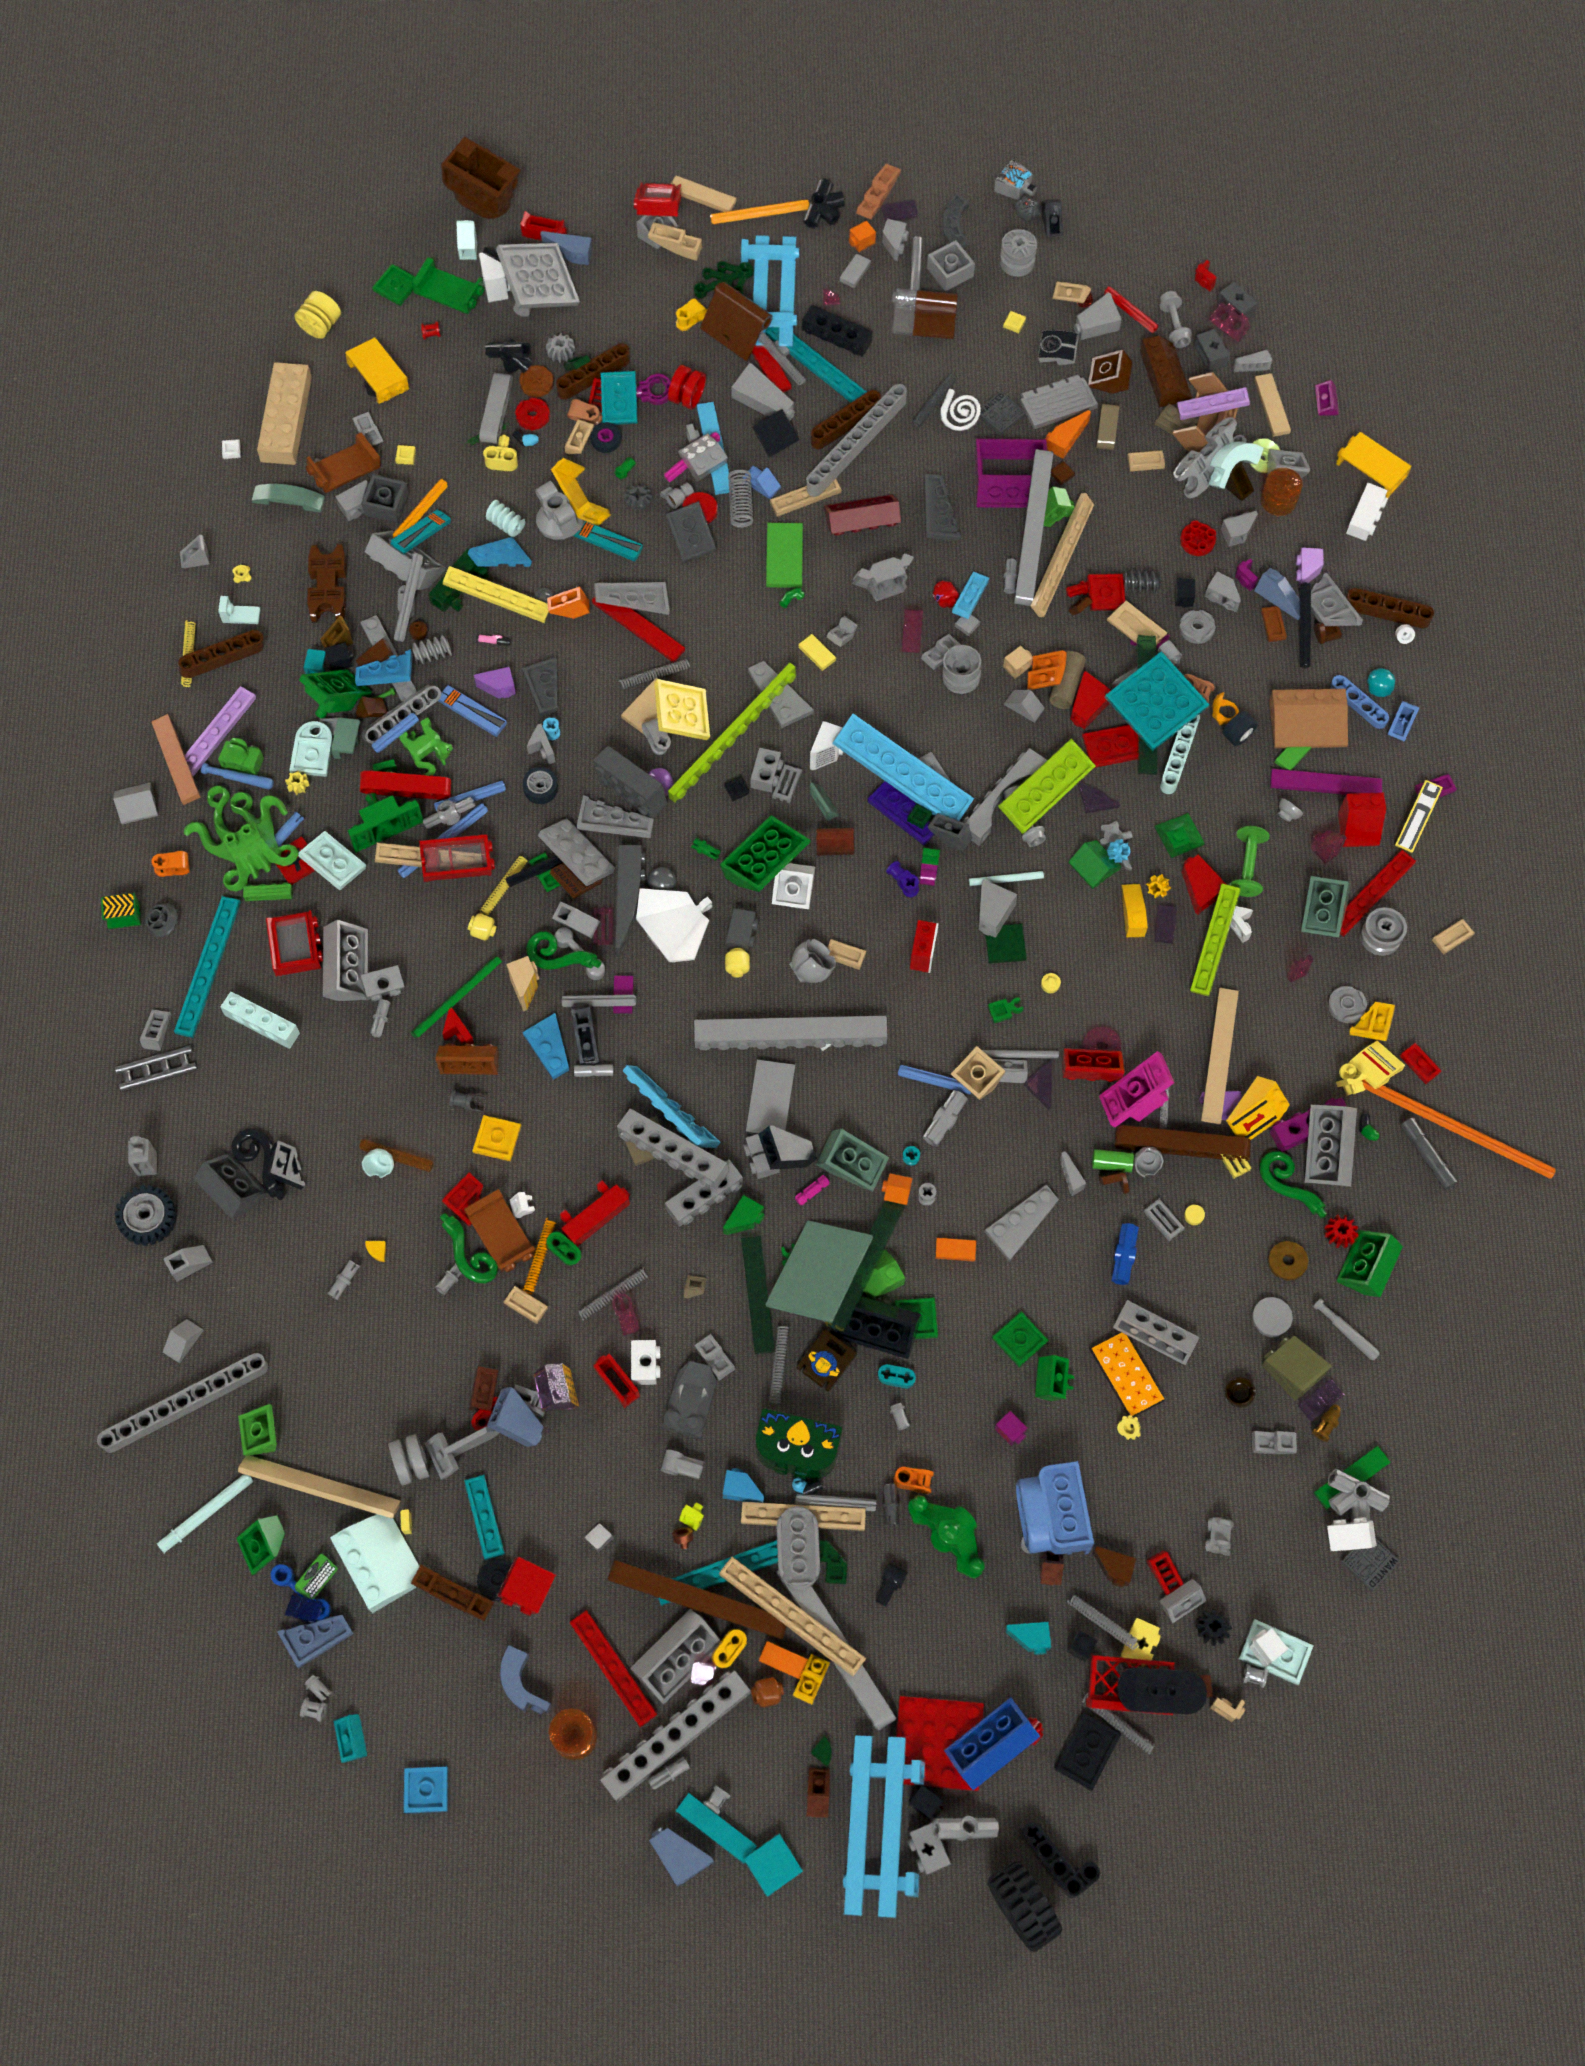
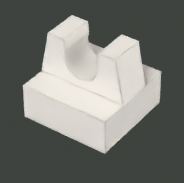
(520, 1206)

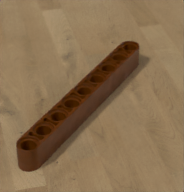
(696, 1599)

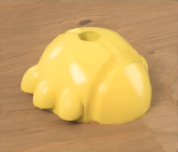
(1124, 1427)

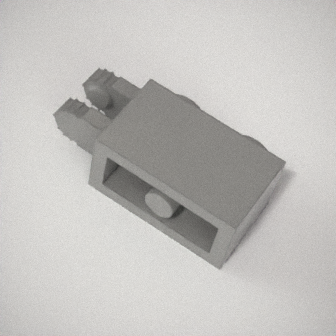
(142, 1156)

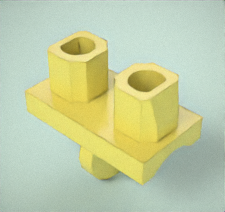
(1352, 1083)

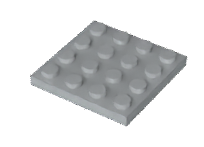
(537, 275)

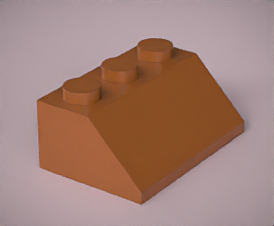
(468, 1059)

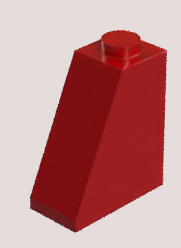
(1089, 701)
(1201, 882)

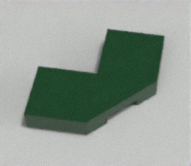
(835, 1565)

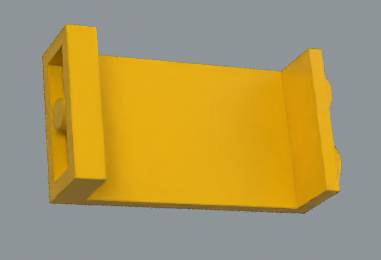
(378, 369)
(1375, 462)
(566, 473)

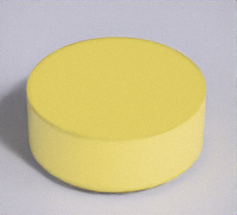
(1194, 1215)

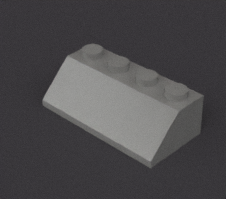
(382, 551)
(344, 961)
(1330, 1145)
(672, 1657)

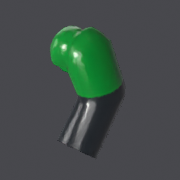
(1367, 1130)

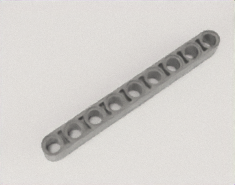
(856, 440)
(1033, 527)
(172, 1403)
(860, 1683)

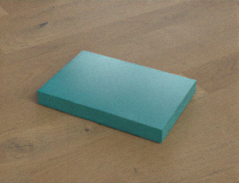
(619, 397)

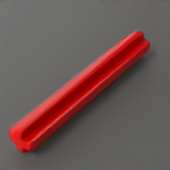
(1132, 310)

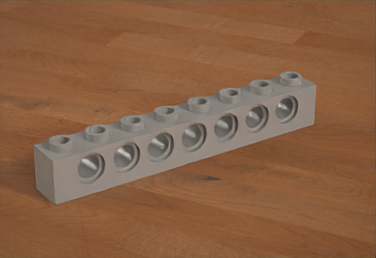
(619, 1789)

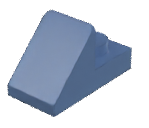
(763, 482)

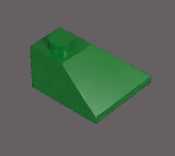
(1179, 835)
(261, 1542)

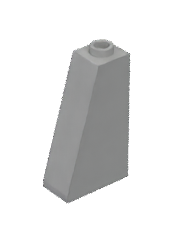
(760, 393)

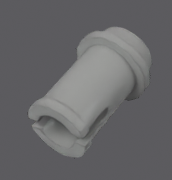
(899, 1416)
(316, 1687)

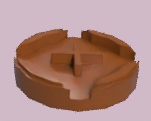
(536, 381)

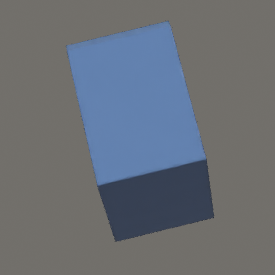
(1403, 720)

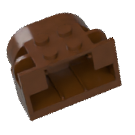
(480, 179)

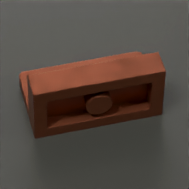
(835, 841)
(483, 1389)

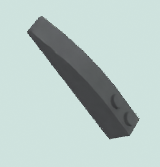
(629, 884)

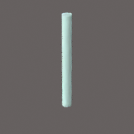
(1007, 878)

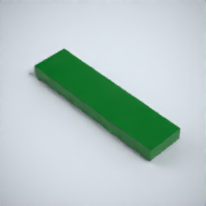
(1360, 1470)

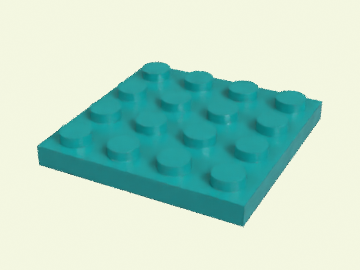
(1157, 701)

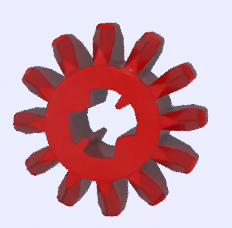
(1346, 1226)

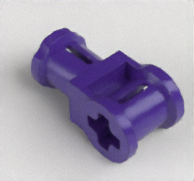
(904, 879)

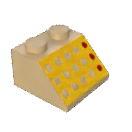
(524, 980)

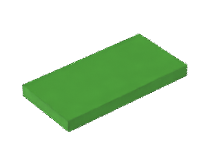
(784, 555)

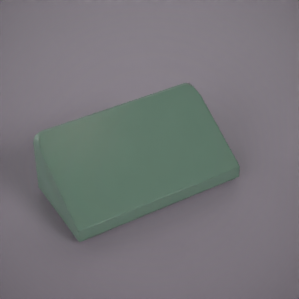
(823, 801)

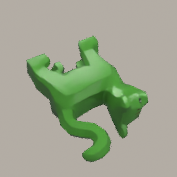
(423, 745)

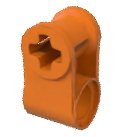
(172, 863)
(915, 1480)

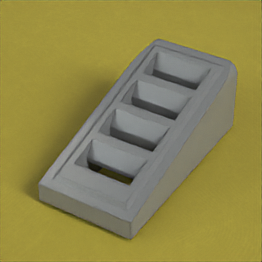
(1254, 362)
(153, 1041)
(1072, 1175)

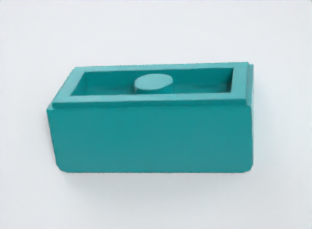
(350, 1738)

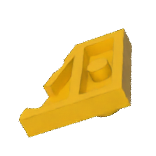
(1375, 1023)

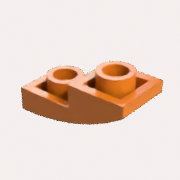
(783, 1660)

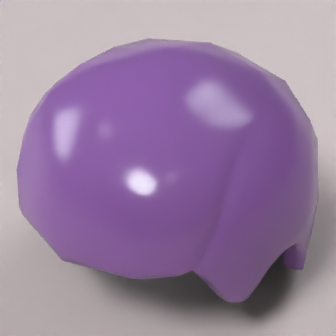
(663, 777)

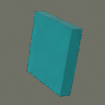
(772, 1865)

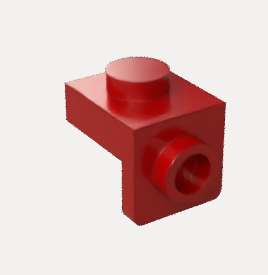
(1205, 277)

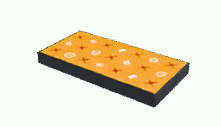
(1127, 1374)

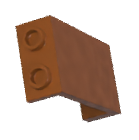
(344, 465)
(500, 1231)

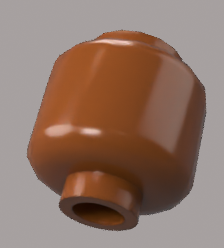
(767, 1692)

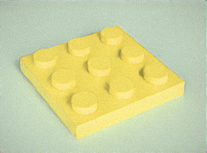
(682, 709)

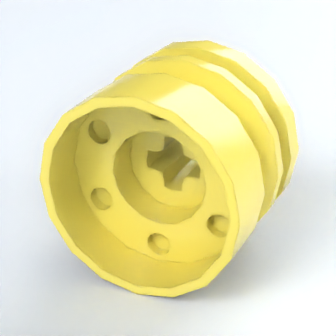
(317, 314)

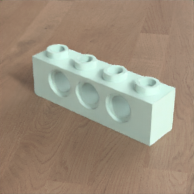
(260, 1020)

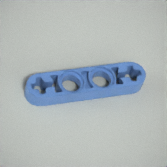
(1362, 699)

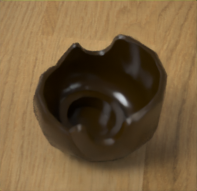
(1240, 1392)

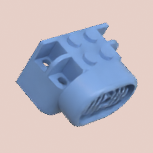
(1054, 1511)

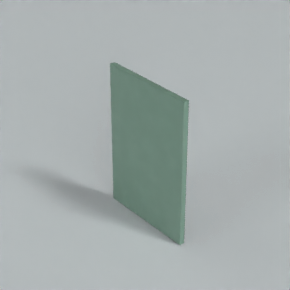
(819, 1271)

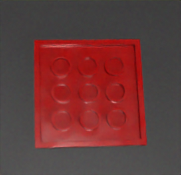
(929, 1730)

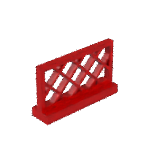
(1113, 1702)

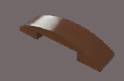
(452, 1593)

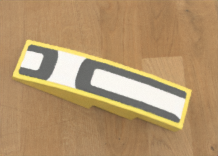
(1418, 816)

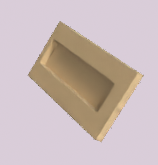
(1135, 623)

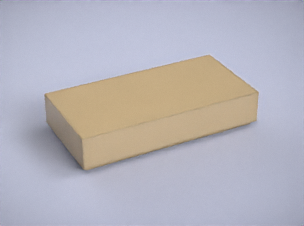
(1146, 460)
(1453, 936)
(846, 954)
(525, 1304)

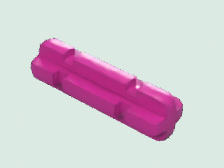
(813, 1189)

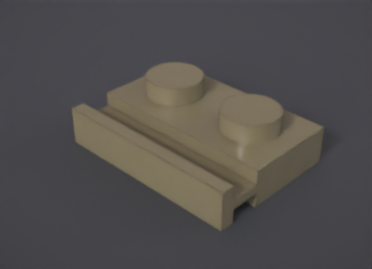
(1170, 420)

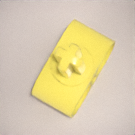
(501, 455)

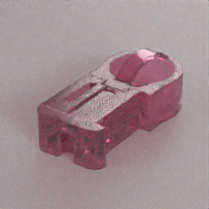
(627, 1317)

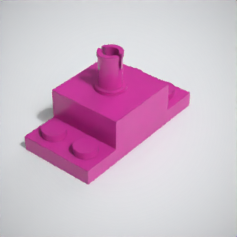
(1138, 1091)

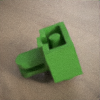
(1057, 506)
(240, 757)

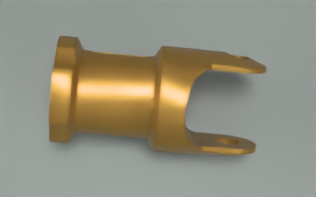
(1328, 1423)

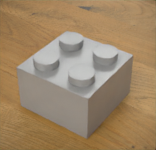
(950, 265)

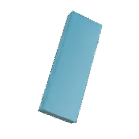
(970, 595)

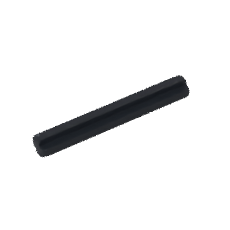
(533, 871)

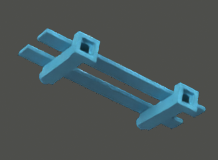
(762, 253)
(888, 1882)

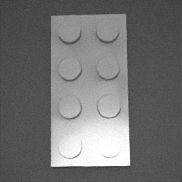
(576, 852)

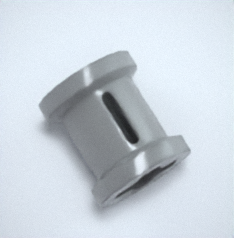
(926, 1188)
(1255, 1675)
(308, 1705)
(716, 1799)

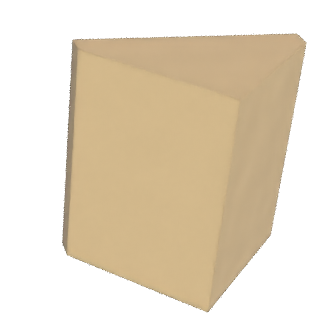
(978, 1073)

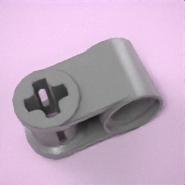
(654, 736)

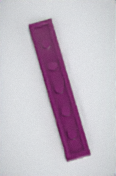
(1323, 782)

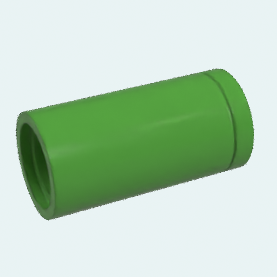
(1112, 1160)

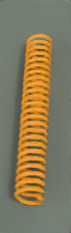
(549, 1229)

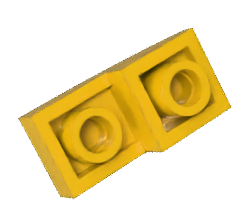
(811, 1679)

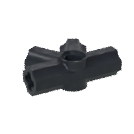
(824, 204)
(513, 354)

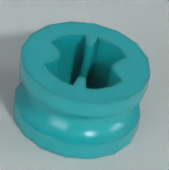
(915, 1151)

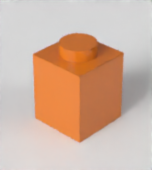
(862, 236)
(897, 1188)

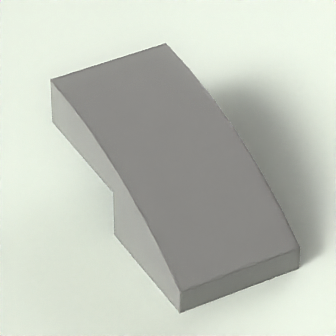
(366, 425)
(935, 655)
(714, 1357)
(1274, 1443)

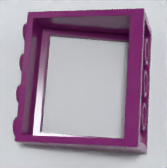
(1004, 490)

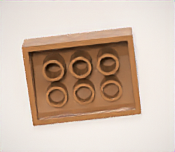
(1309, 718)

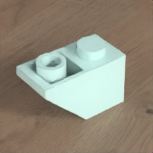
(467, 240)

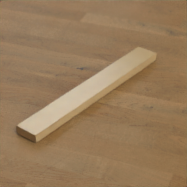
(1062, 555)
(1219, 1056)
(319, 1486)
(792, 1616)

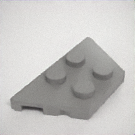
(1331, 605)

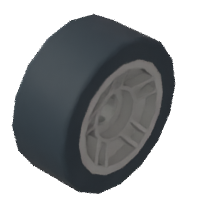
(542, 777)

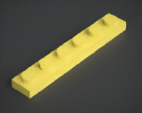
(496, 594)

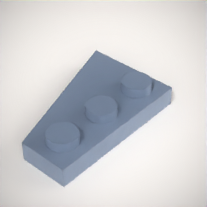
(313, 1639)

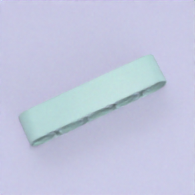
(1178, 759)

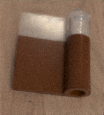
(924, 313)

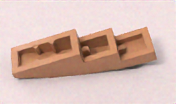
(878, 191)

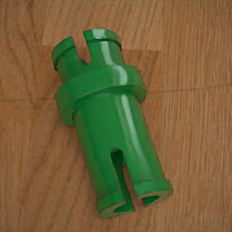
(706, 849)

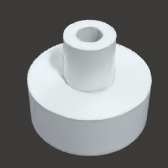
(1405, 633)

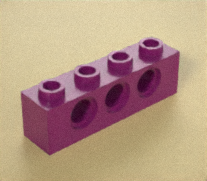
(1285, 1139)

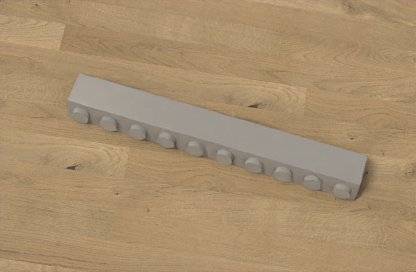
(790, 1032)

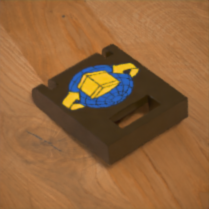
(824, 1363)

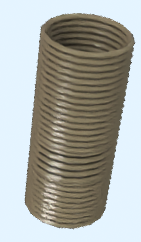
(1063, 694)

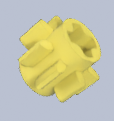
(297, 782)

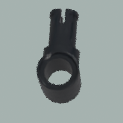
(892, 1580)

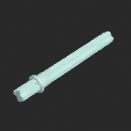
(204, 1513)

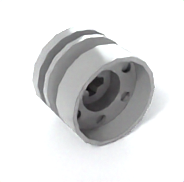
(1018, 252)
(961, 669)

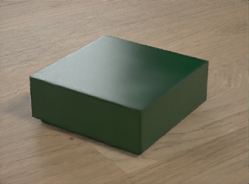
(919, 816)

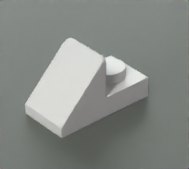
(1238, 925)

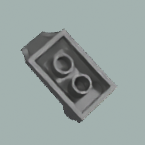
(690, 1400)

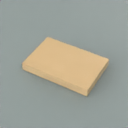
(642, 709)

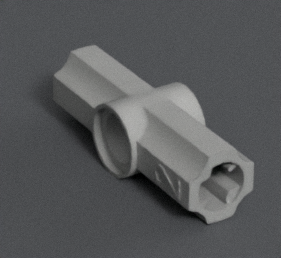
(945, 1118)
(977, 1828)

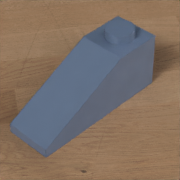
(572, 247)
(1279, 592)

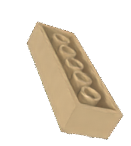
(284, 413)

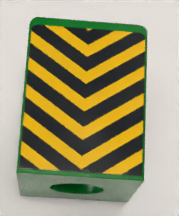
(121, 910)

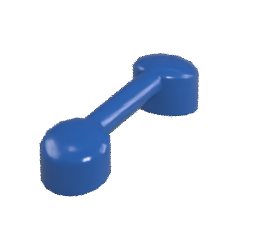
(287, 1579)

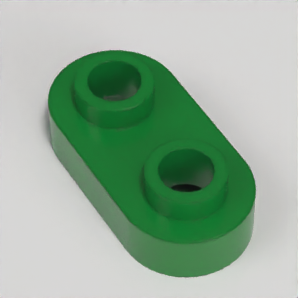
(565, 1246)

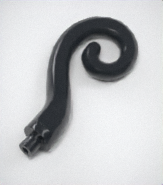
(271, 1185)

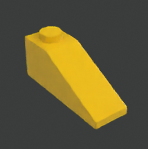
(1134, 910)

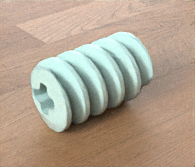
(504, 518)

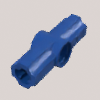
(1125, 1254)

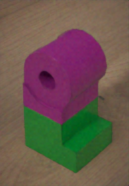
(929, 866)

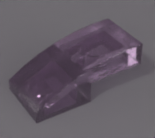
(1321, 1400)

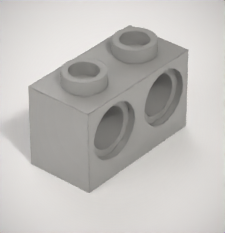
(762, 769)

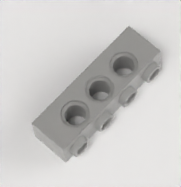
(691, 1194)
(1156, 1332)

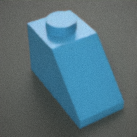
(740, 1487)

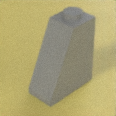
(1098, 319)
(995, 907)

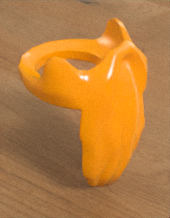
(1220, 702)

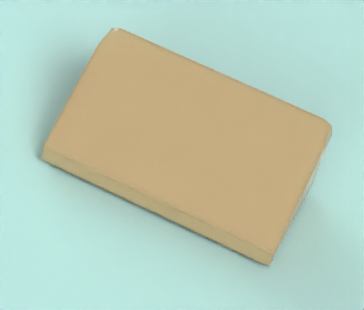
(1071, 292)
(578, 437)

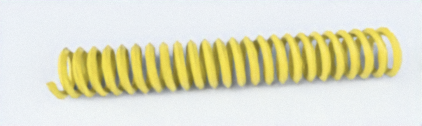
(188, 648)
(503, 887)

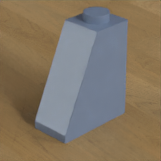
(515, 1419)
(679, 1855)

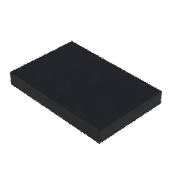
(1087, 1751)

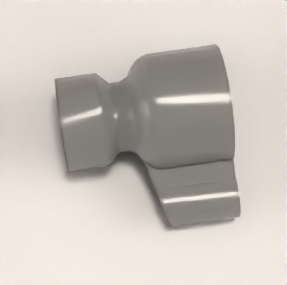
(676, 496)

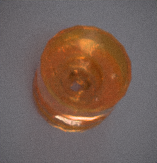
(1281, 491)
(567, 1724)

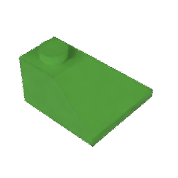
(885, 1277)

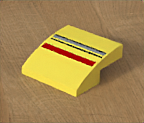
(1377, 1064)

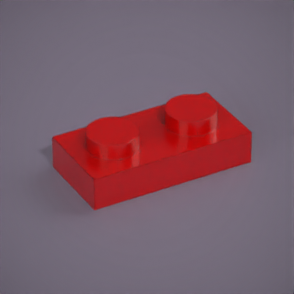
(1420, 1063)

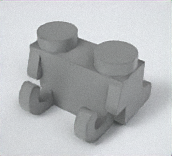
(1220, 1536)

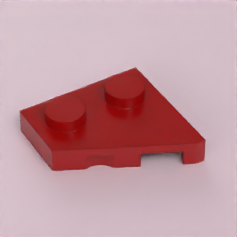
(463, 1195)

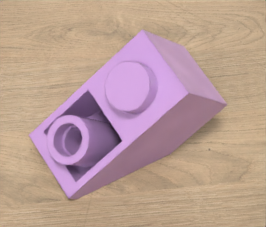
(1310, 564)

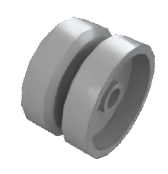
(1383, 931)
(409, 1459)

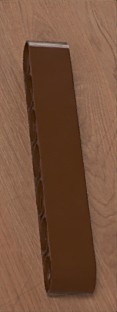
(1183, 1143)

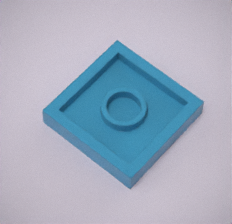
(426, 1790)

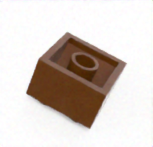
(1110, 372)

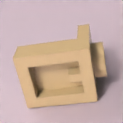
(1225, 1709)

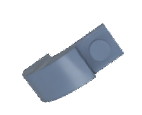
(511, 1678)

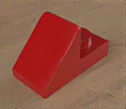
(454, 1026)

